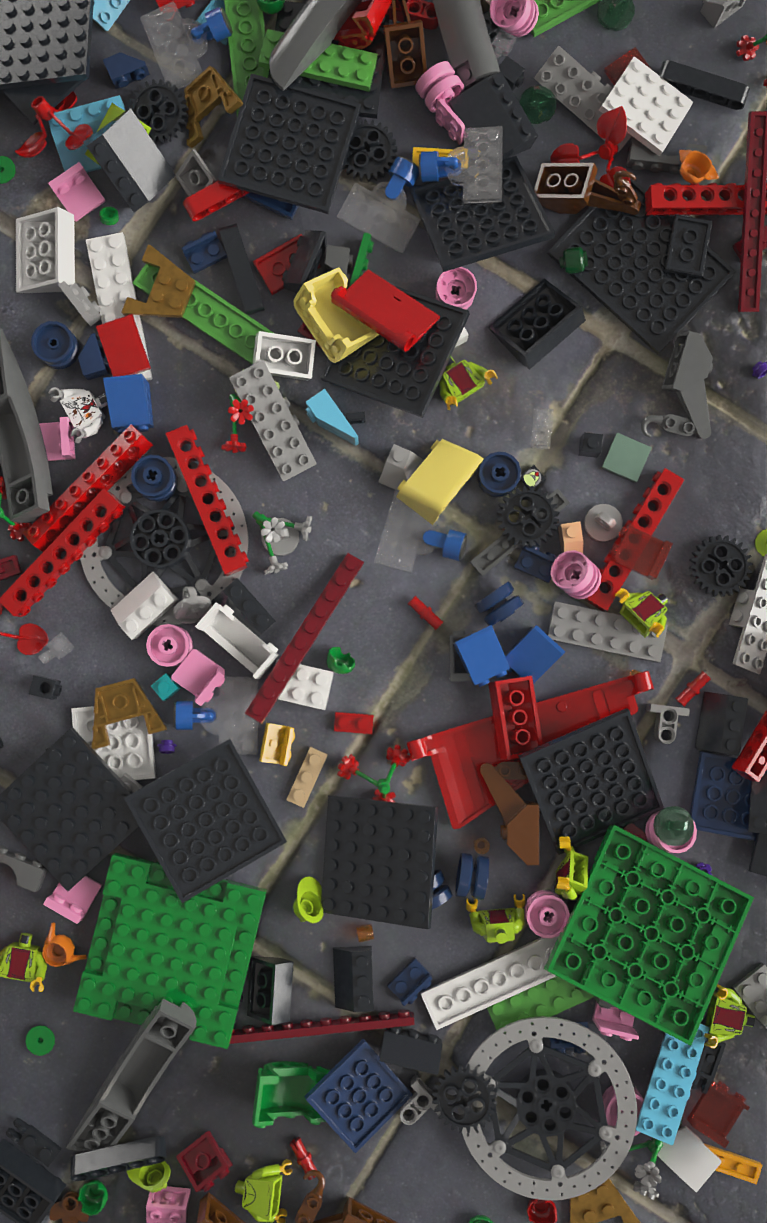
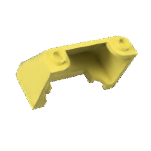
(330, 326)
(438, 479)

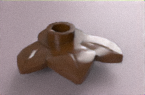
(68, 1211)

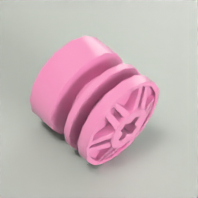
(514, 16)
(457, 280)
(576, 574)

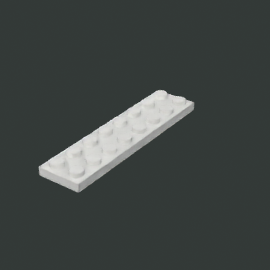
(113, 279)
(489, 983)

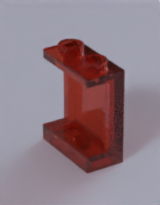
(640, 552)
(717, 1112)

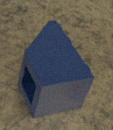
(125, 69)
(92, 359)

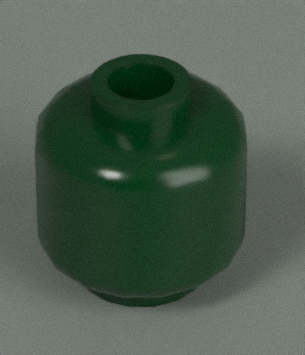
(573, 260)

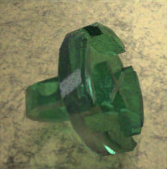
(615, 13)
(538, 104)
(673, 826)

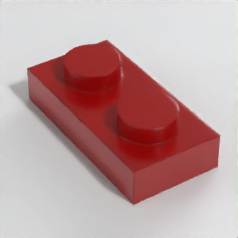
(353, 723)

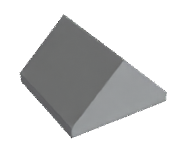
(194, 174)

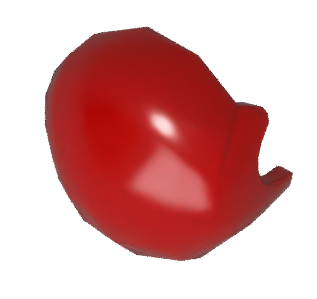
(541, 1211)

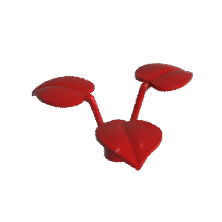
(45, 111)
(610, 126)
(31, 638)

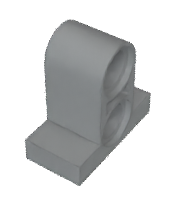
(670, 725)
(414, 1104)

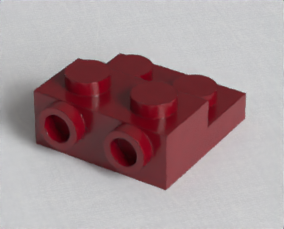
(204, 1162)

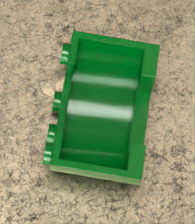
(282, 1092)

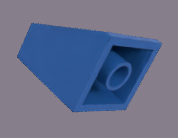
(129, 402)
(533, 654)
(482, 656)

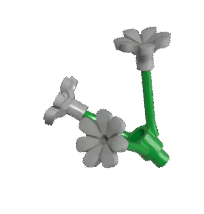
(271, 529)
(648, 1172)

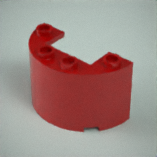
(363, 24)

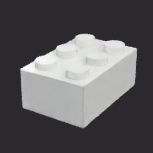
(285, 355)
(308, 687)

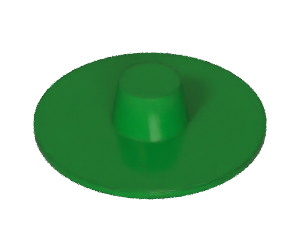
(7, 169)
(40, 1040)

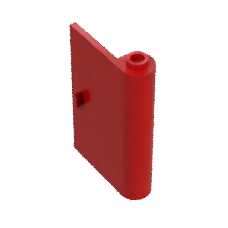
(385, 310)

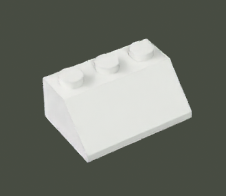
(143, 606)

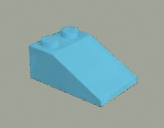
(328, 416)

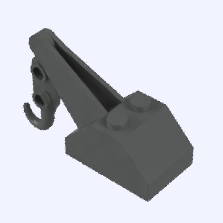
(685, 376)

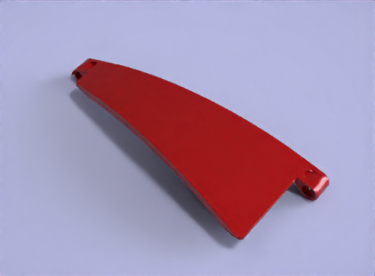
(463, 749)

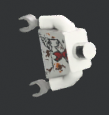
(82, 410)

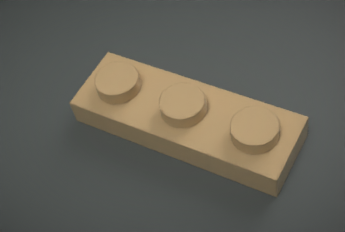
(307, 777)

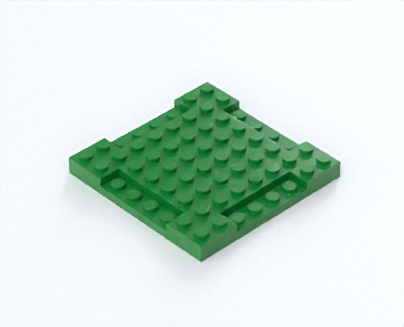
(650, 934)
(170, 950)

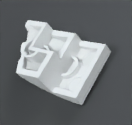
(689, 1158)

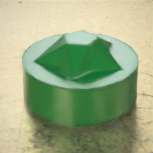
(109, 215)

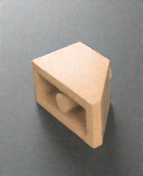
(571, 537)

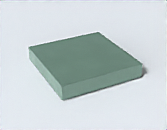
(626, 457)

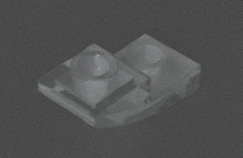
(542, 428)

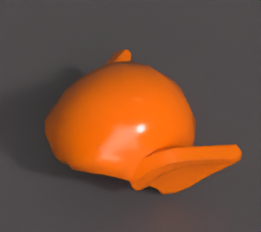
(696, 167)
(59, 949)

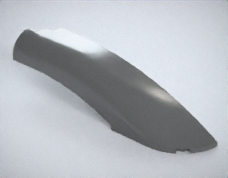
(308, 38)
(466, 39)
(21, 444)
(133, 1077)

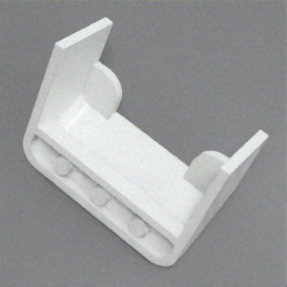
(238, 639)

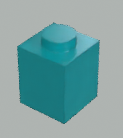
(165, 687)

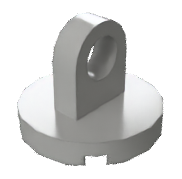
(603, 522)
(287, 543)
(191, 607)

